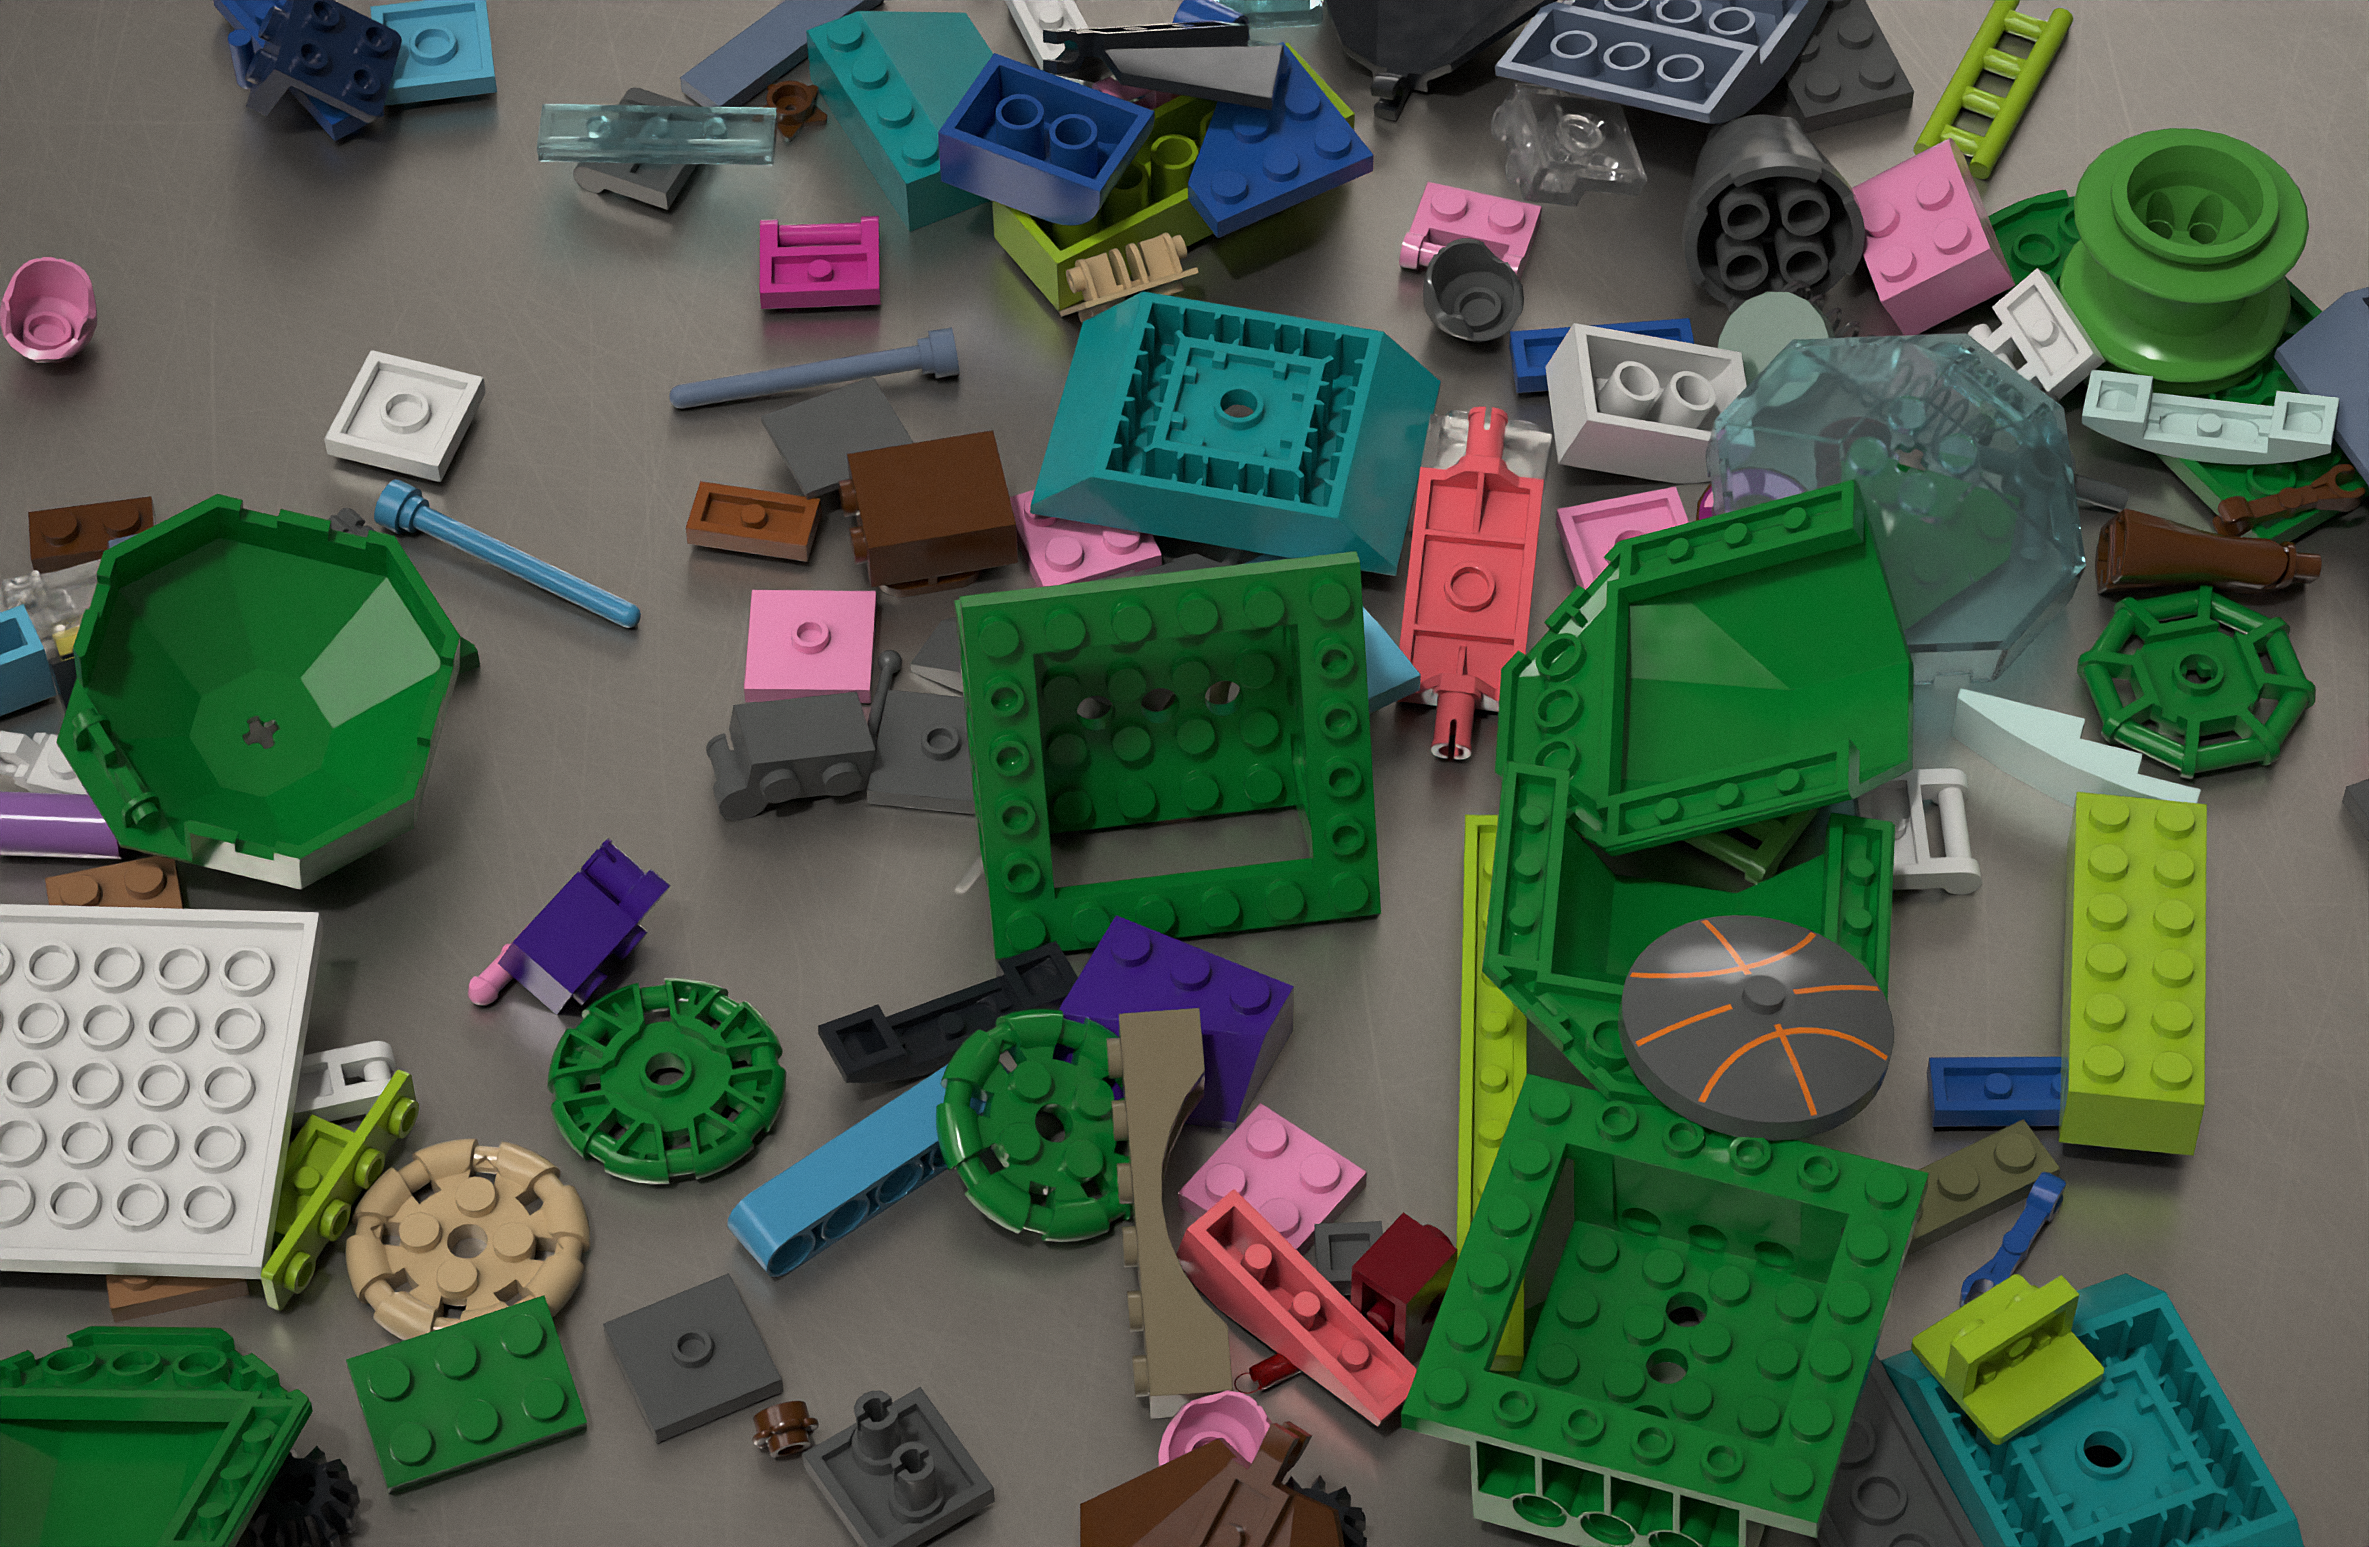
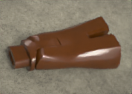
(2155, 552)

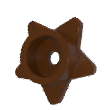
(801, 98)

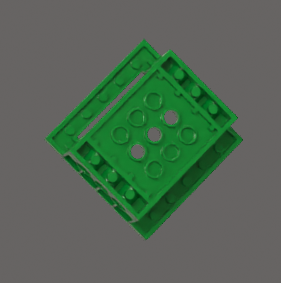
(1287, 739)
(1767, 1238)

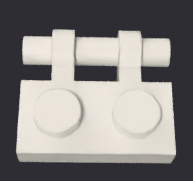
(2045, 332)

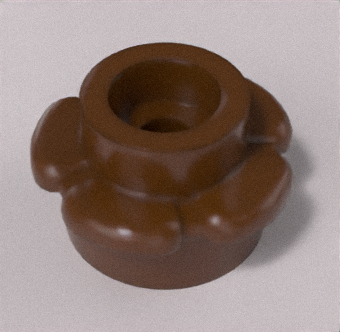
(784, 1428)

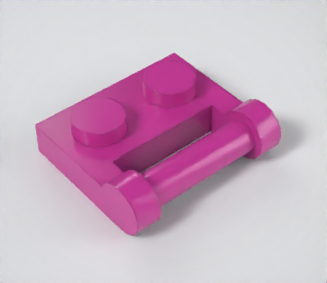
(820, 264)

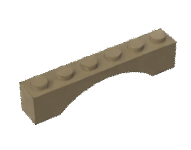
(1162, 1084)

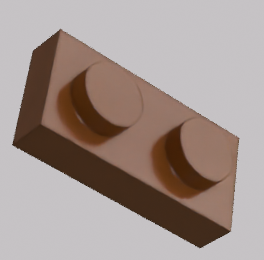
(753, 521)

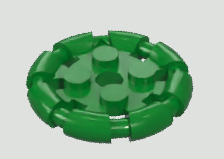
(673, 1111)
(1031, 1163)

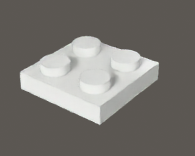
(405, 415)

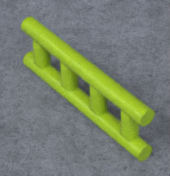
(2005, 111)

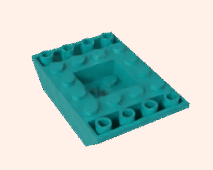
(1307, 474)
(2184, 1453)

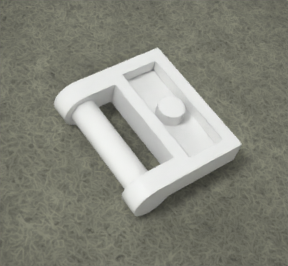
(1902, 804)

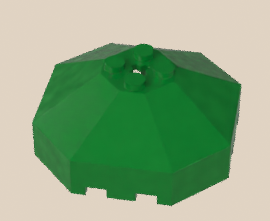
(267, 623)

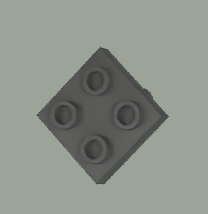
(897, 1472)

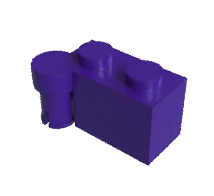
(583, 927)

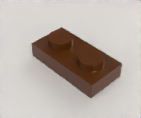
(81, 533)

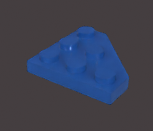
(1274, 158)

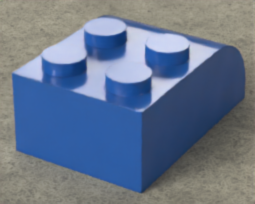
(1040, 142)

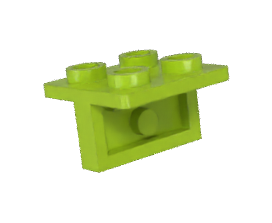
(2010, 1355)

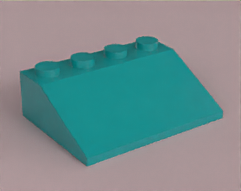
(892, 90)

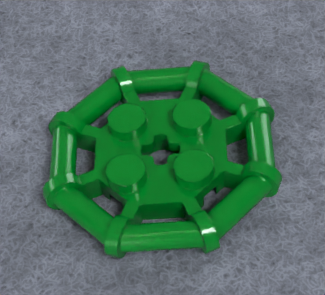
(2192, 708)

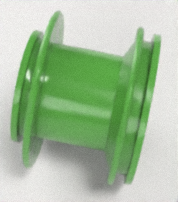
(2184, 258)

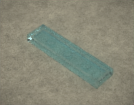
(657, 134)

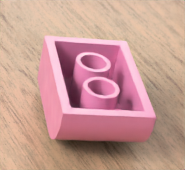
(1930, 239)

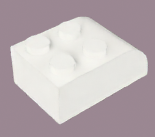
(1638, 402)

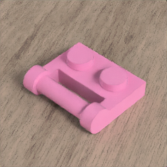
(1456, 213)

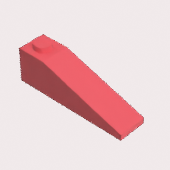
(1292, 1308)

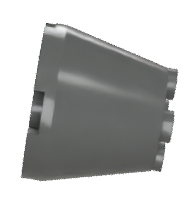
(1768, 213)

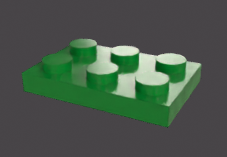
(466, 1394)

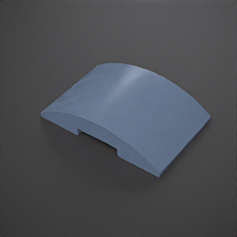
(1664, 55)

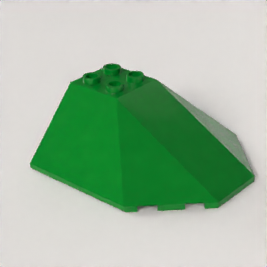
(1719, 676)
(1572, 928)
(140, 1439)

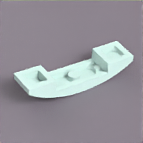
(2208, 428)

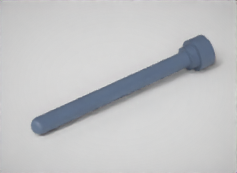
(932, 355)

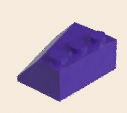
(1241, 1010)

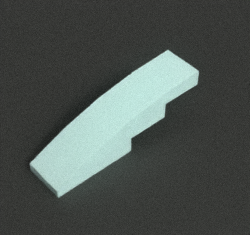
(2049, 751)

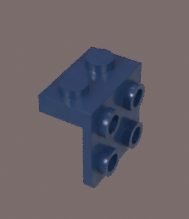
(325, 54)

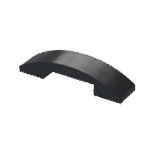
(926, 1036)

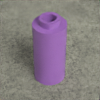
(55, 827)

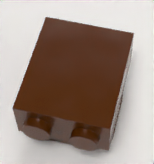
(929, 513)

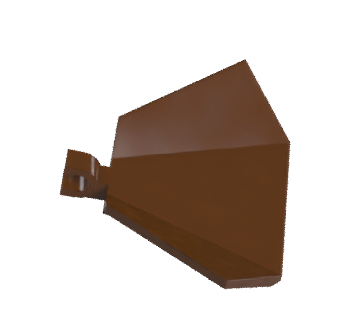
(1215, 1501)

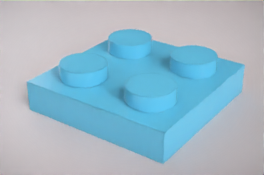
(441, 50)

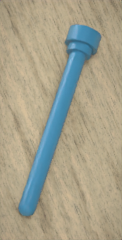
(404, 509)

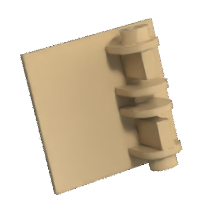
(1100, 291)

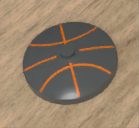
(1755, 1027)

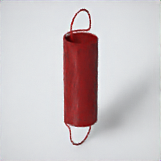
(1270, 1372)

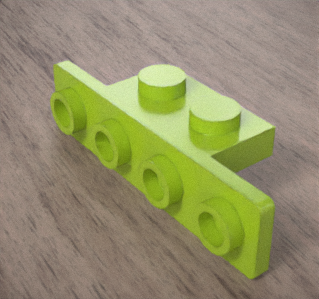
(324, 1178)

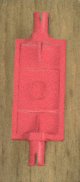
(1469, 580)

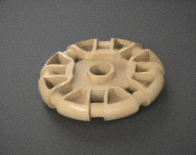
(459, 1211)

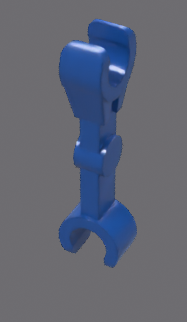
(2040, 1206)

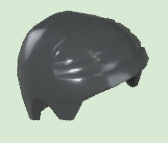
(1471, 292)

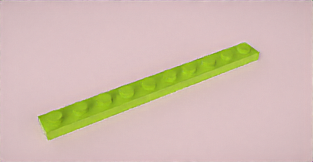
(1490, 1062)

